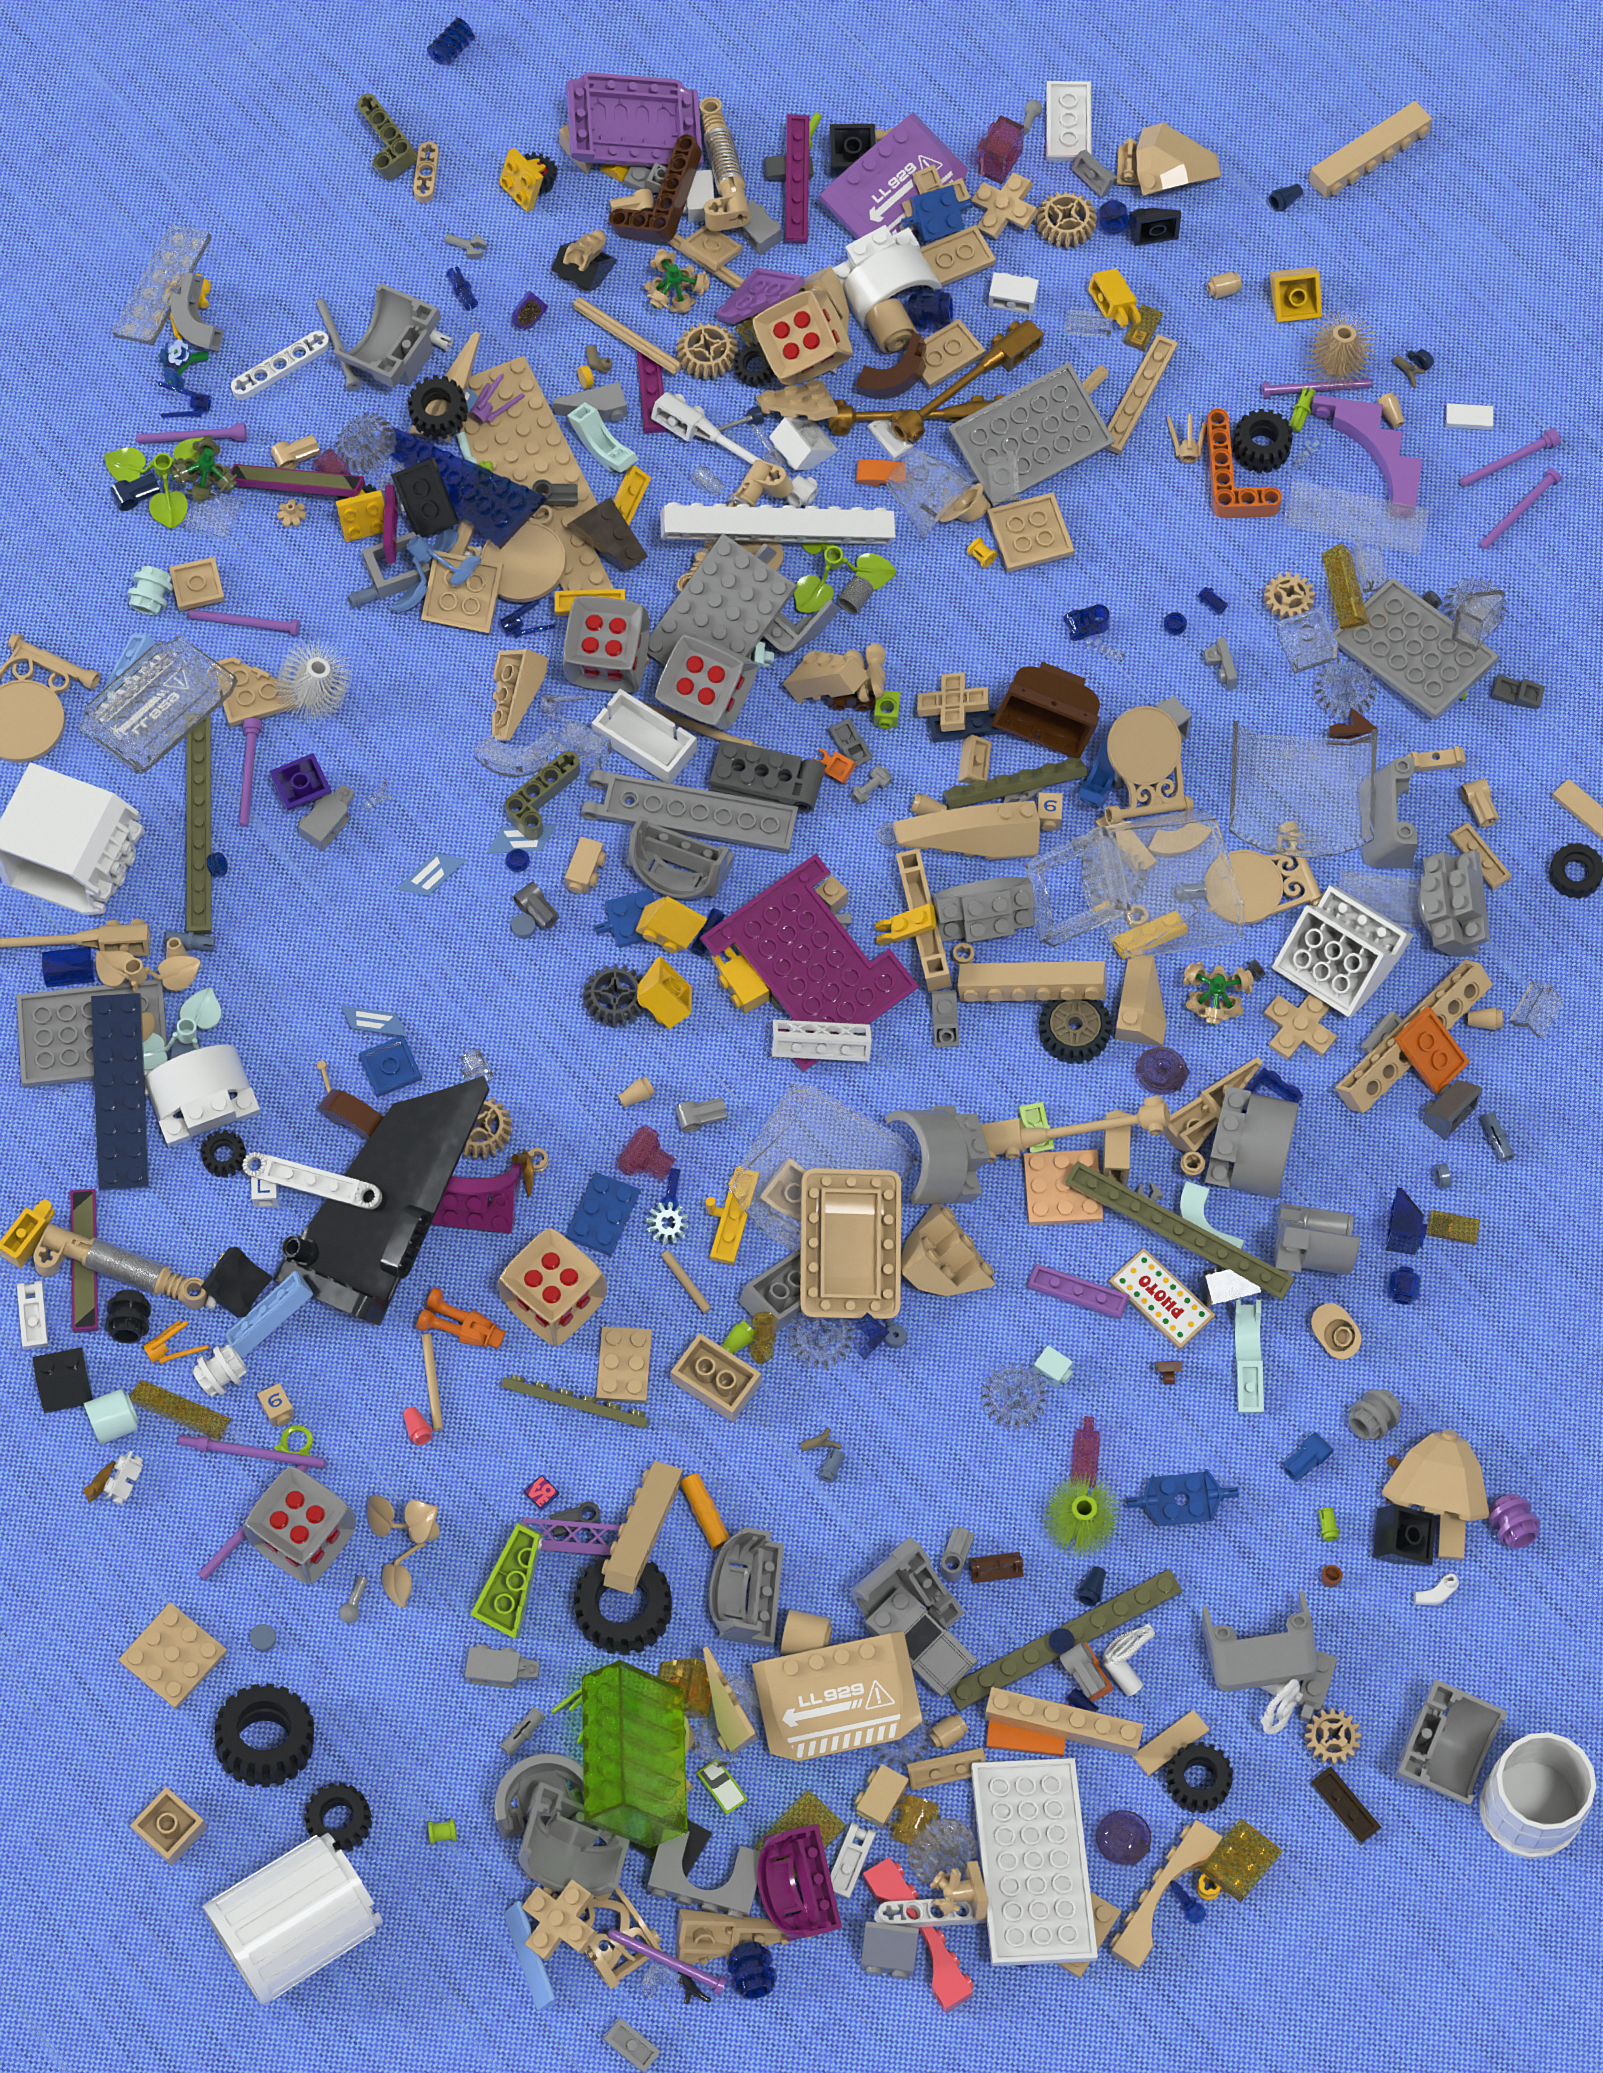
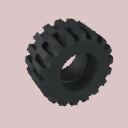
(433, 390)
(1266, 425)
(1199, 1756)
(333, 1797)

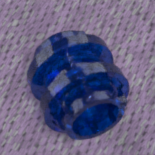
(930, 309)
(751, 1970)

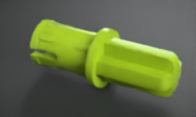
(1302, 409)

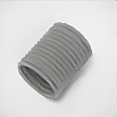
(855, 594)

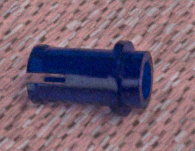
(1212, 600)
(1080, 1701)

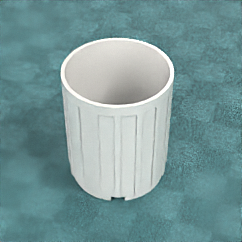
(293, 1917)

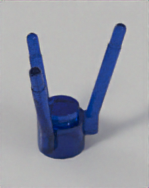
(200, 402)
(513, 623)

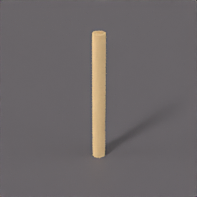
(432, 1382)

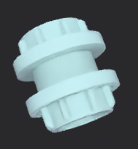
(151, 586)

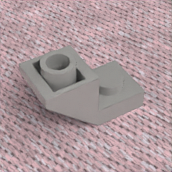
(643, 178)
(945, 1018)

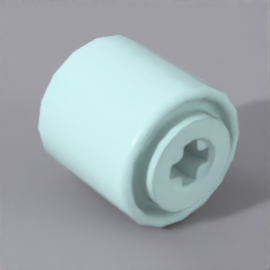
(112, 1416)

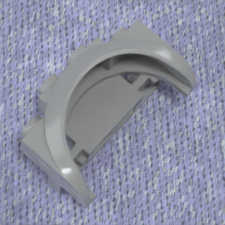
(1454, 893)
(984, 909)

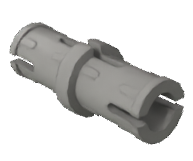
(522, 1731)

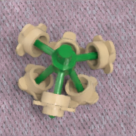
(677, 278)
(1218, 981)

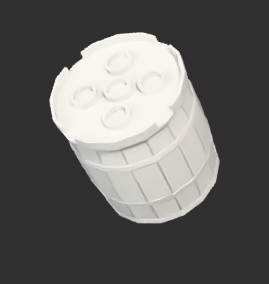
(1538, 1795)

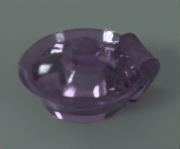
(1162, 1070)
(1123, 1837)

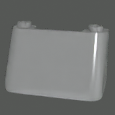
(1393, 840)

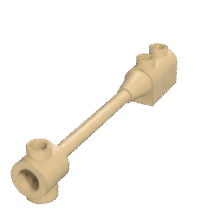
(113, 936)
(1012, 1136)

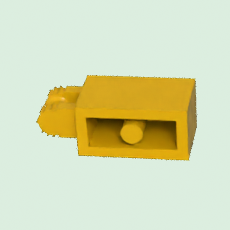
(1114, 297)
(742, 981)
(25, 1233)

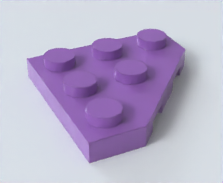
(759, 292)

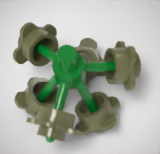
(217, 473)

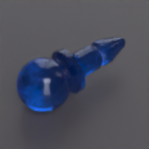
(1194, 1911)

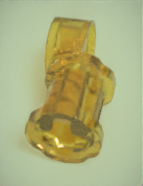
(763, 1338)

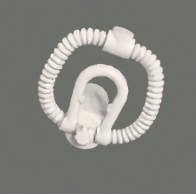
(1117, 1654)
(1289, 1694)

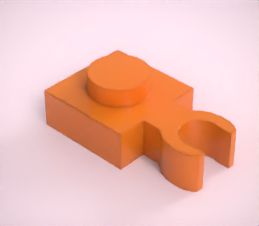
(837, 766)

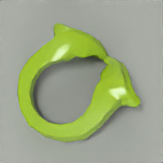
(283, 1446)

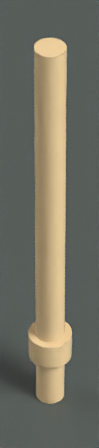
(700, 728)

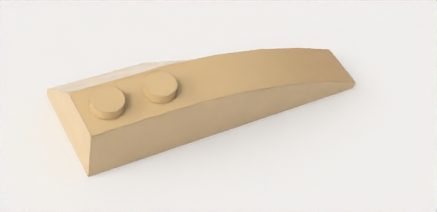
(981, 830)

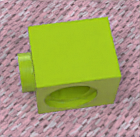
(891, 701)

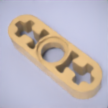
(421, 164)

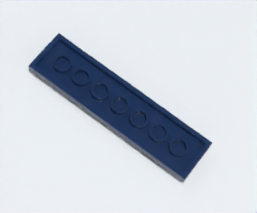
(120, 1091)

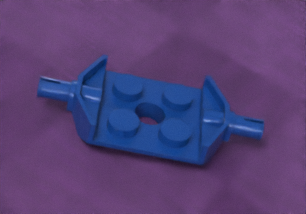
(1199, 1488)

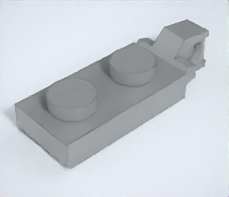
(1316, 1688)

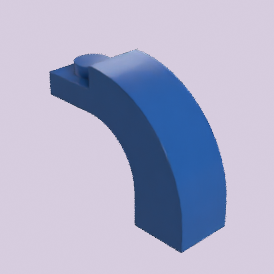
(1100, 781)

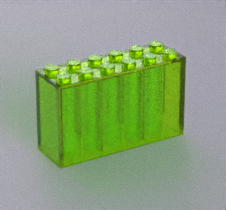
(634, 1754)

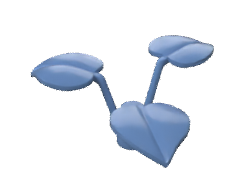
(424, 552)

